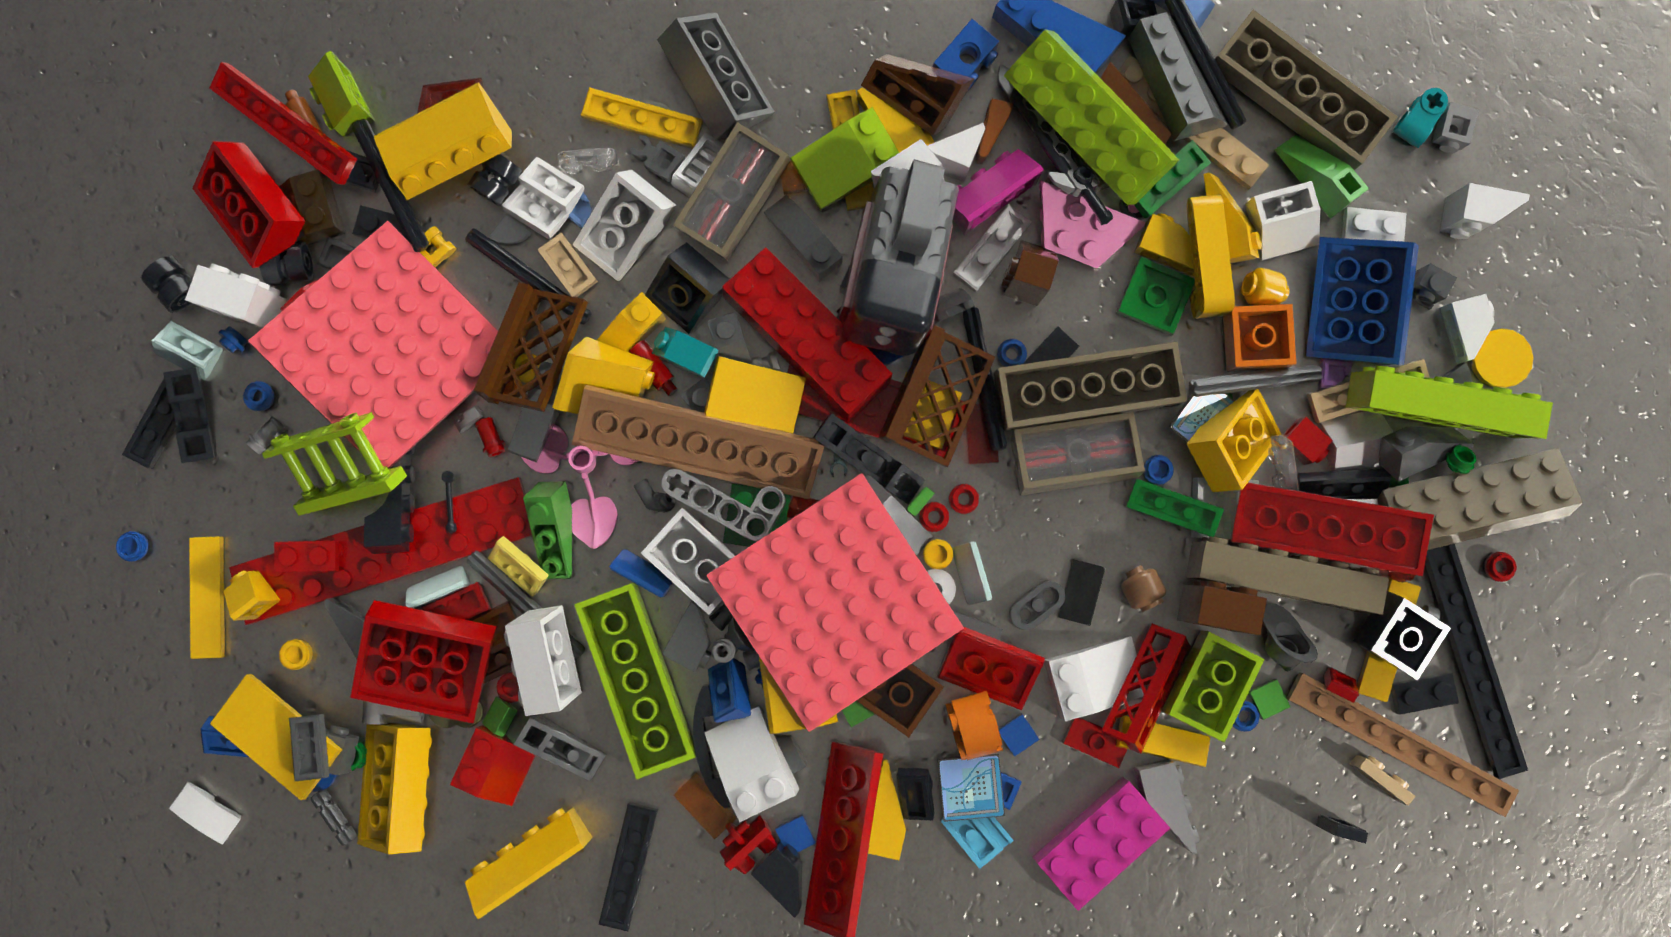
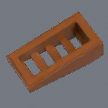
(995, 119)

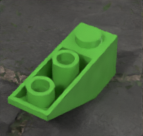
(1333, 180)
(551, 527)

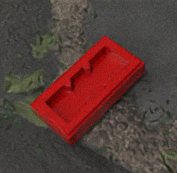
(461, 604)
(1091, 741)

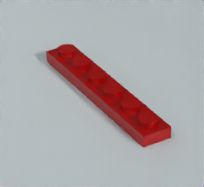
(283, 123)

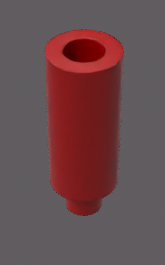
(663, 377)

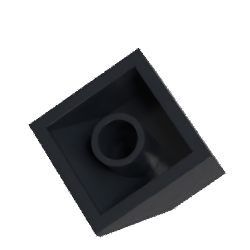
(686, 287)
(1402, 635)

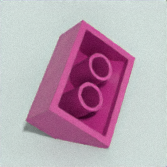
(995, 188)

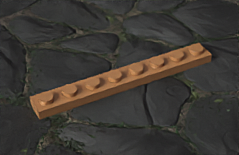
(1403, 745)

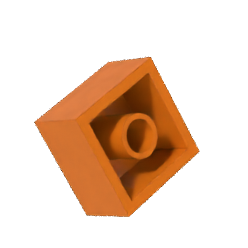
(1259, 338)

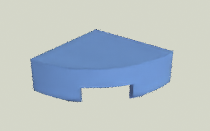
(581, 211)

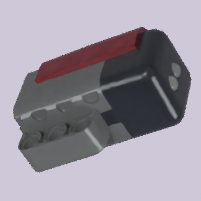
(899, 259)

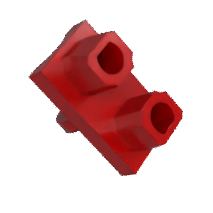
(744, 840)

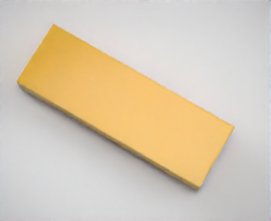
(1172, 743)

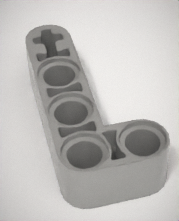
(720, 500)

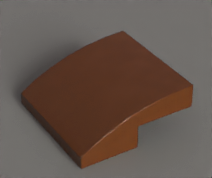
(500, 656)

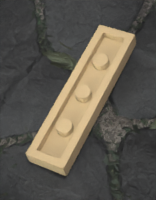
(1331, 401)

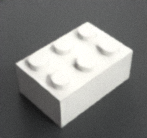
(235, 295)
(686, 554)
(542, 660)

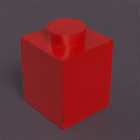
(1308, 441)

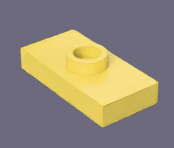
(518, 566)

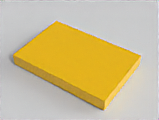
(754, 395)

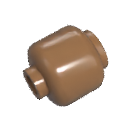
(1143, 588)

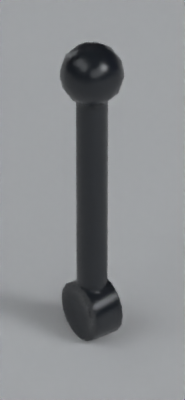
(448, 477)

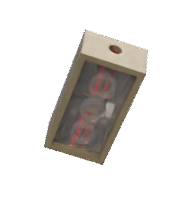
(732, 191)
(1077, 453)

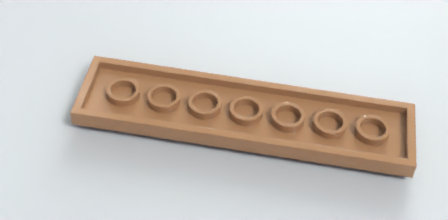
(696, 442)

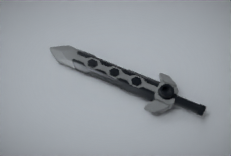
(1072, 174)

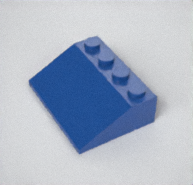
(1362, 300)

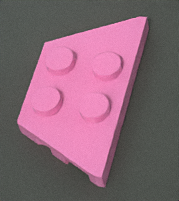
(1074, 230)

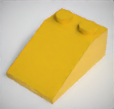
(1234, 442)

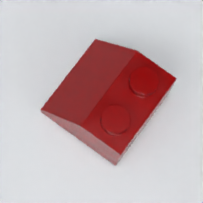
(492, 767)

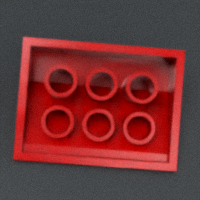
(422, 661)

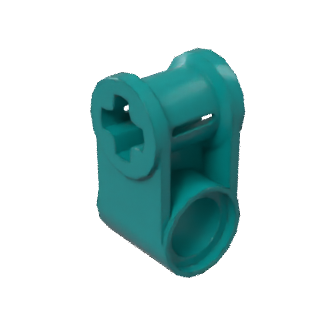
(1420, 119)

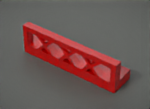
(1157, 691)

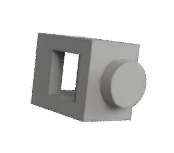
(1461, 121)

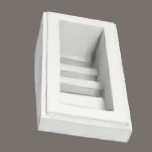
(684, 178)

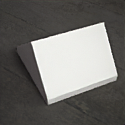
(958, 151)
(1355, 440)

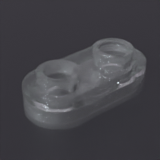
(598, 158)

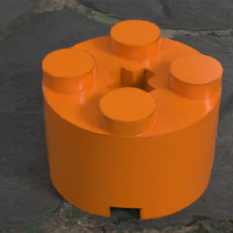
(974, 726)

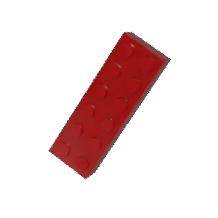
(806, 334)

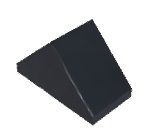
(1127, 13)

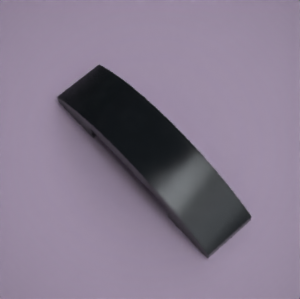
(868, 458)
(704, 709)

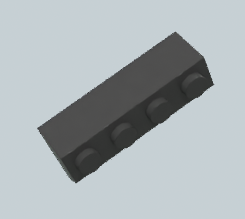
(714, 73)
(1175, 78)

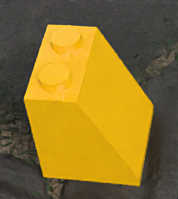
(601, 367)

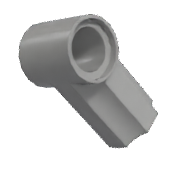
(382, 714)

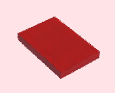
(991, 666)

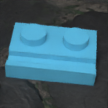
(979, 838)

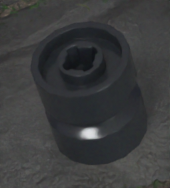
(495, 178)
(291, 264)
(169, 281)

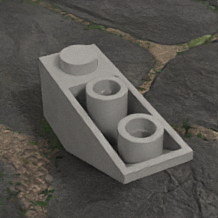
(1162, 789)

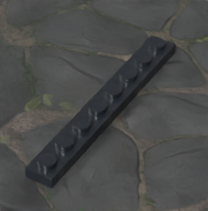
(1475, 662)

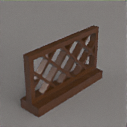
(512, 342)
(912, 388)

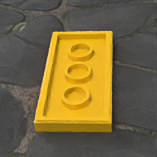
(260, 727)

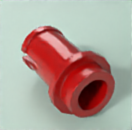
(490, 437)

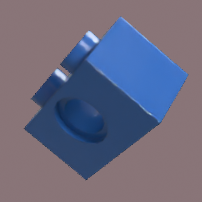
(972, 41)

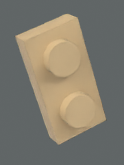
(567, 265)
(1393, 786)

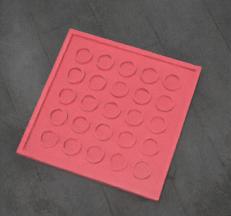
(381, 340)
(835, 602)

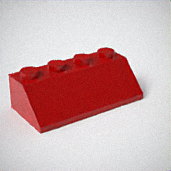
(247, 202)

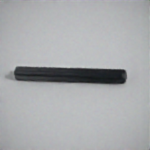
(1206, 62)
(397, 201)
(517, 268)
(988, 393)

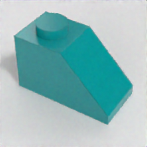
(684, 351)

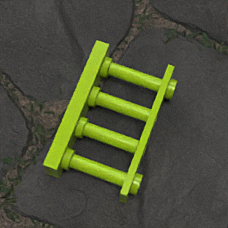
(335, 491)

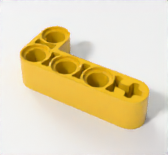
(1210, 258)

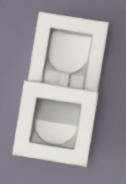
(204, 813)

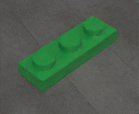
(1190, 164)
(1175, 508)

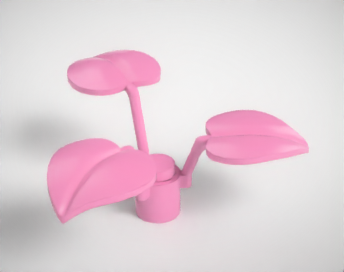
(592, 518)

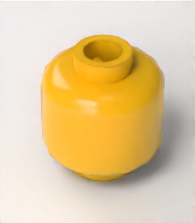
(1265, 287)

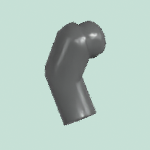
(654, 500)

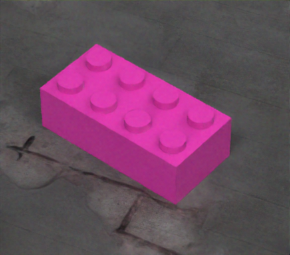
(1101, 843)

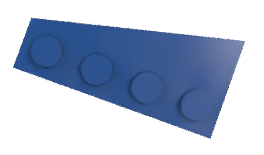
(1086, 37)

